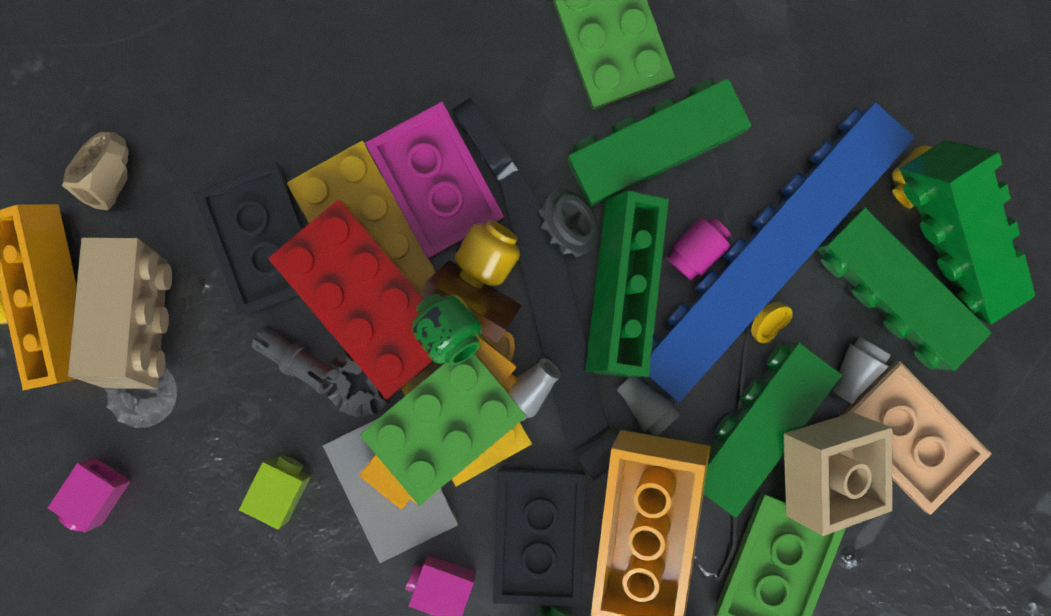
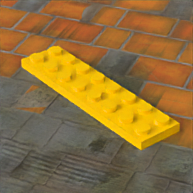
(359, 184)

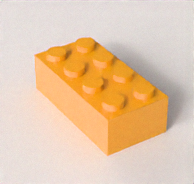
(649, 526)

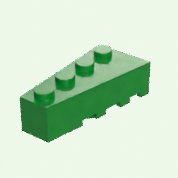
(969, 227)

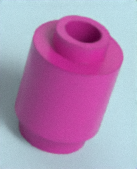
(699, 247)

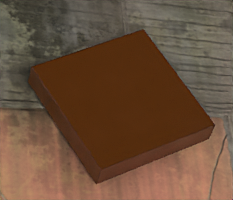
(489, 305)

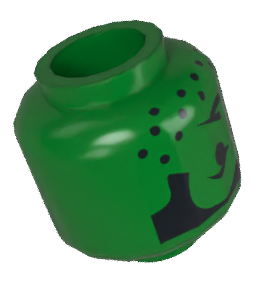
(447, 329)

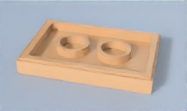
(929, 444)

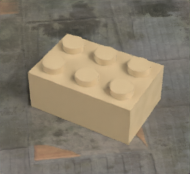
(119, 314)

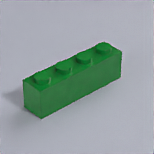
(658, 142)
(627, 285)
(902, 291)
(754, 437)

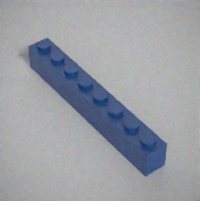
(775, 249)

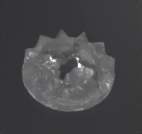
(150, 410)

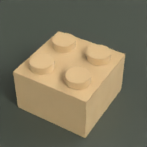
(838, 472)

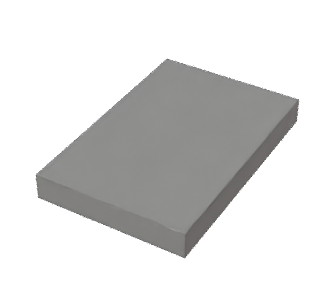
(385, 525)

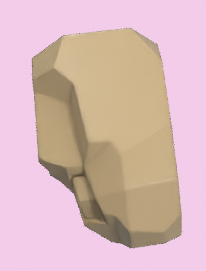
(98, 170)

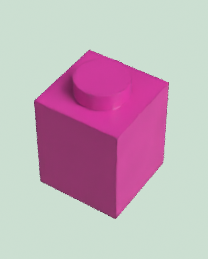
(88, 495)
(440, 587)

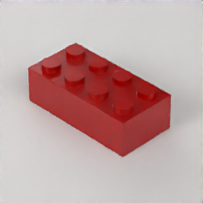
(357, 295)

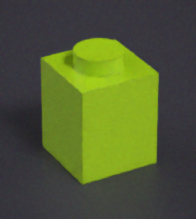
(275, 491)

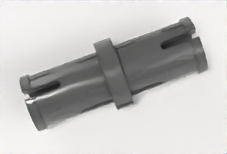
(294, 359)

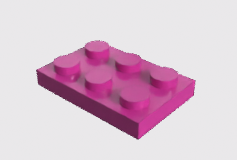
(434, 179)

